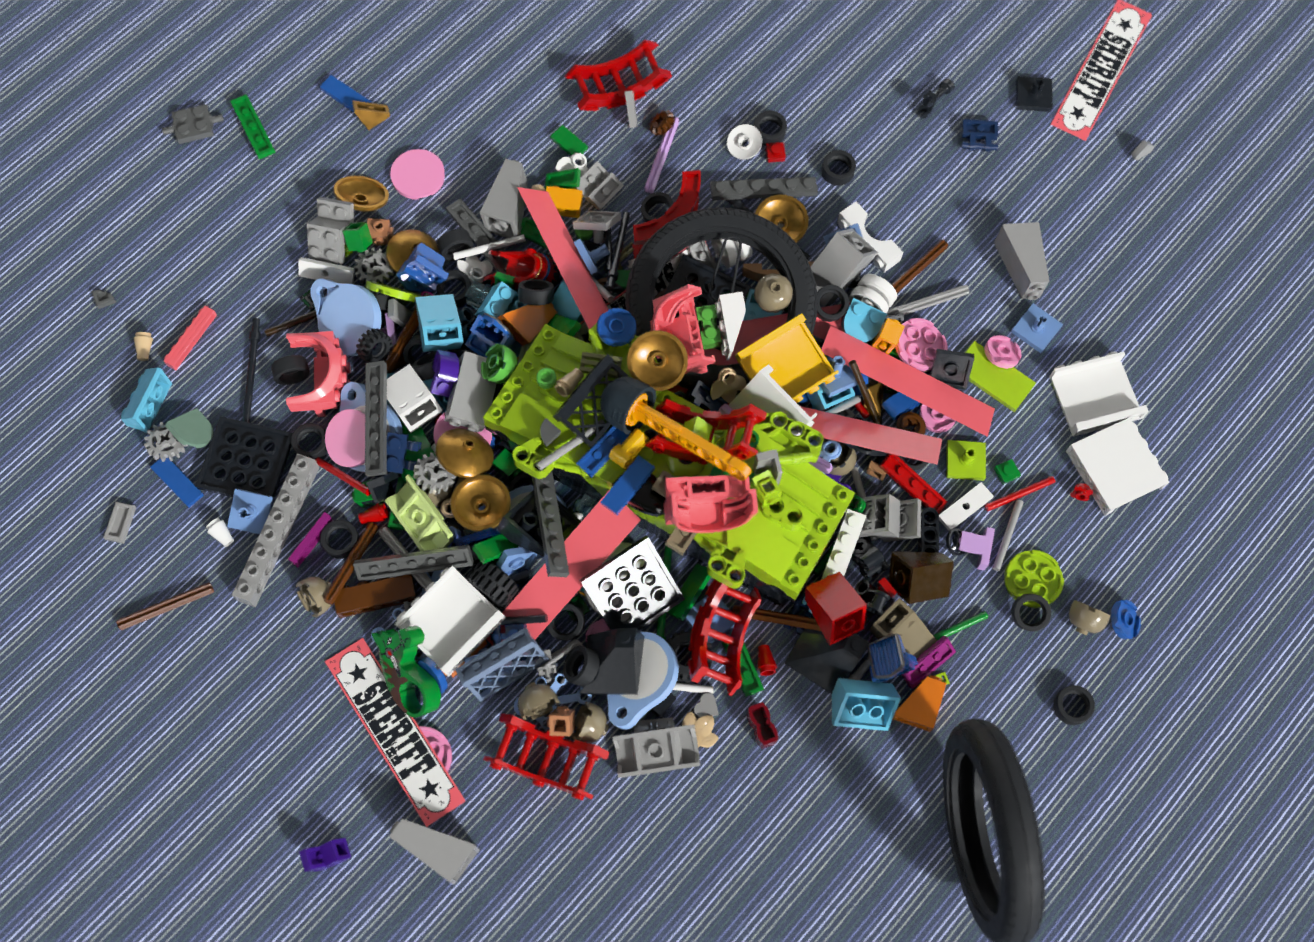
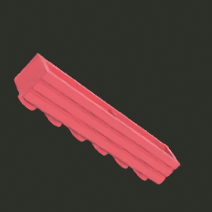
(190, 337)

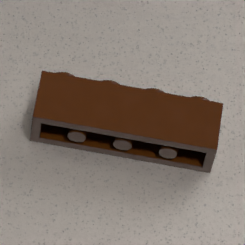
(375, 595)

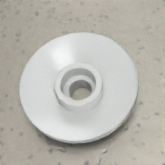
(740, 135)

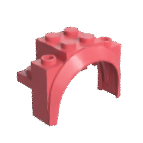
(683, 327)
(329, 372)
(707, 504)

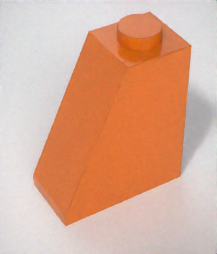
(527, 321)
(922, 705)

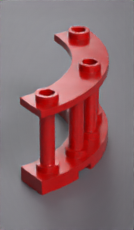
(615, 99)
(686, 203)
(739, 418)
(702, 629)
(592, 753)

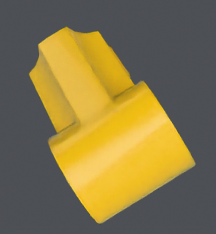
(626, 453)

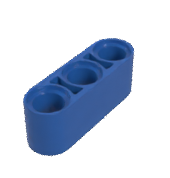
(899, 404)

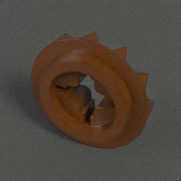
(664, 126)
(913, 419)

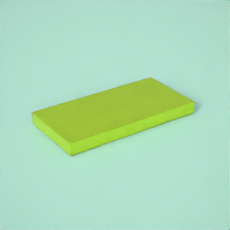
(1002, 384)

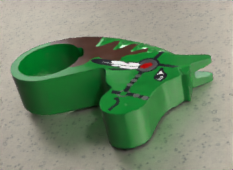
(402, 673)

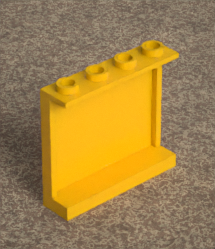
(793, 355)

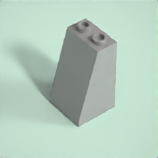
(504, 205)
(1024, 257)
(841, 262)
(470, 395)
(437, 850)

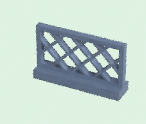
(497, 658)

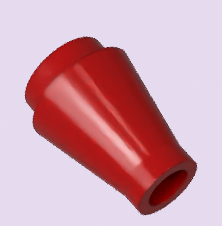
(374, 514)
(766, 662)

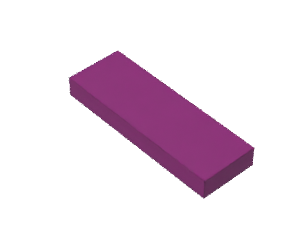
(309, 541)
(929, 661)

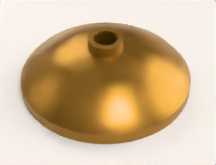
(362, 191)
(785, 211)
(402, 245)
(657, 375)
(464, 453)
(478, 492)

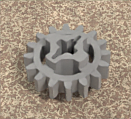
(373, 265)
(165, 443)
(432, 474)

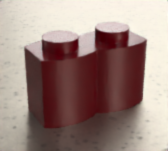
(759, 720)

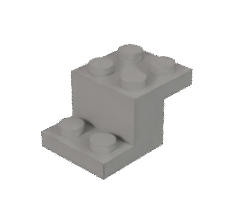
(325, 231)
(891, 518)

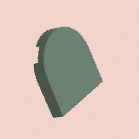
(191, 429)

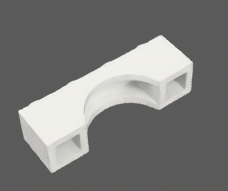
(888, 251)
(844, 543)

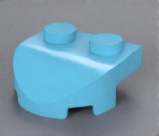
(862, 321)

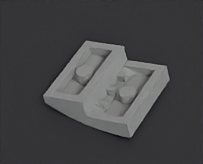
(599, 185)

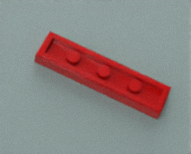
(912, 482)

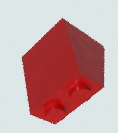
(836, 607)

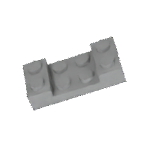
(657, 751)

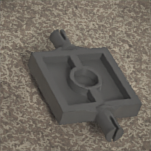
(192, 124)

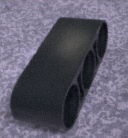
(931, 528)

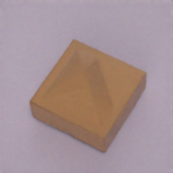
(875, 471)

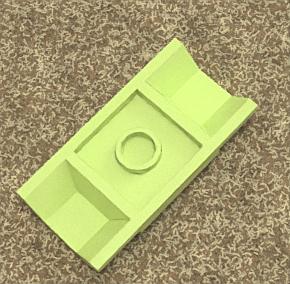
(420, 517)

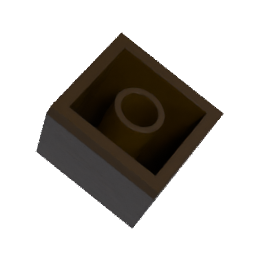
(920, 575)

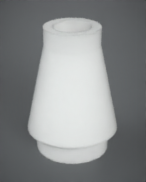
(219, 530)

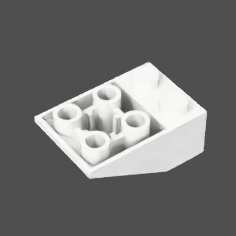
(730, 311)
(411, 399)

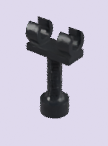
(930, 98)

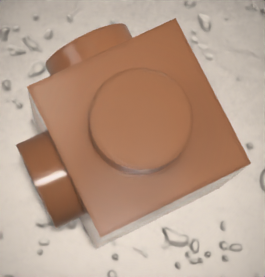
(380, 231)
(561, 721)

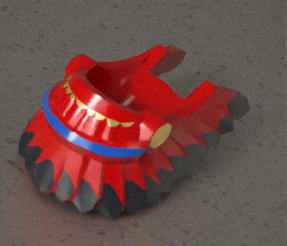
(526, 266)

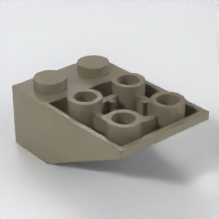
(907, 624)

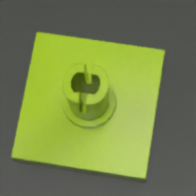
(966, 460)

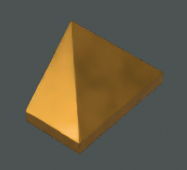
(370, 113)
(876, 392)

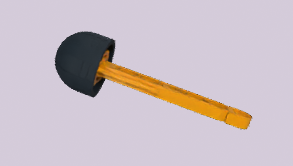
(630, 404)

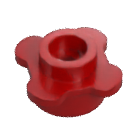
(1081, 492)

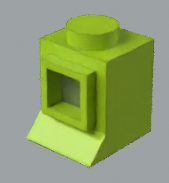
(766, 488)

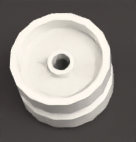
(731, 251)
(875, 292)

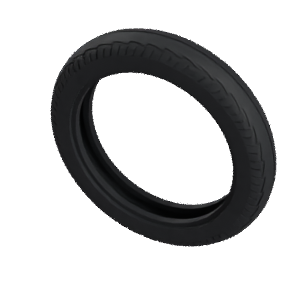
(710, 225)
(1008, 904)

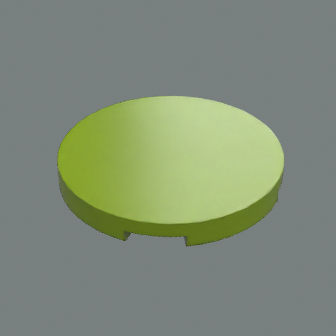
(391, 291)
(1034, 574)

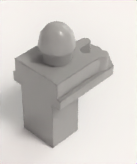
(548, 671)

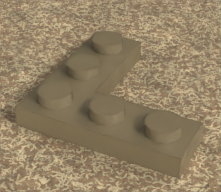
(679, 539)

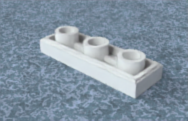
(317, 269)
(972, 500)

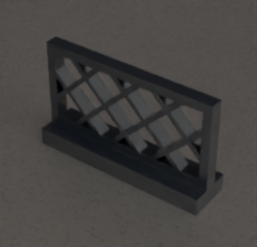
(581, 393)

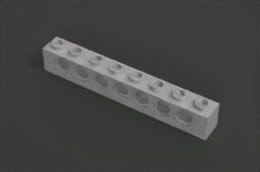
(276, 530)

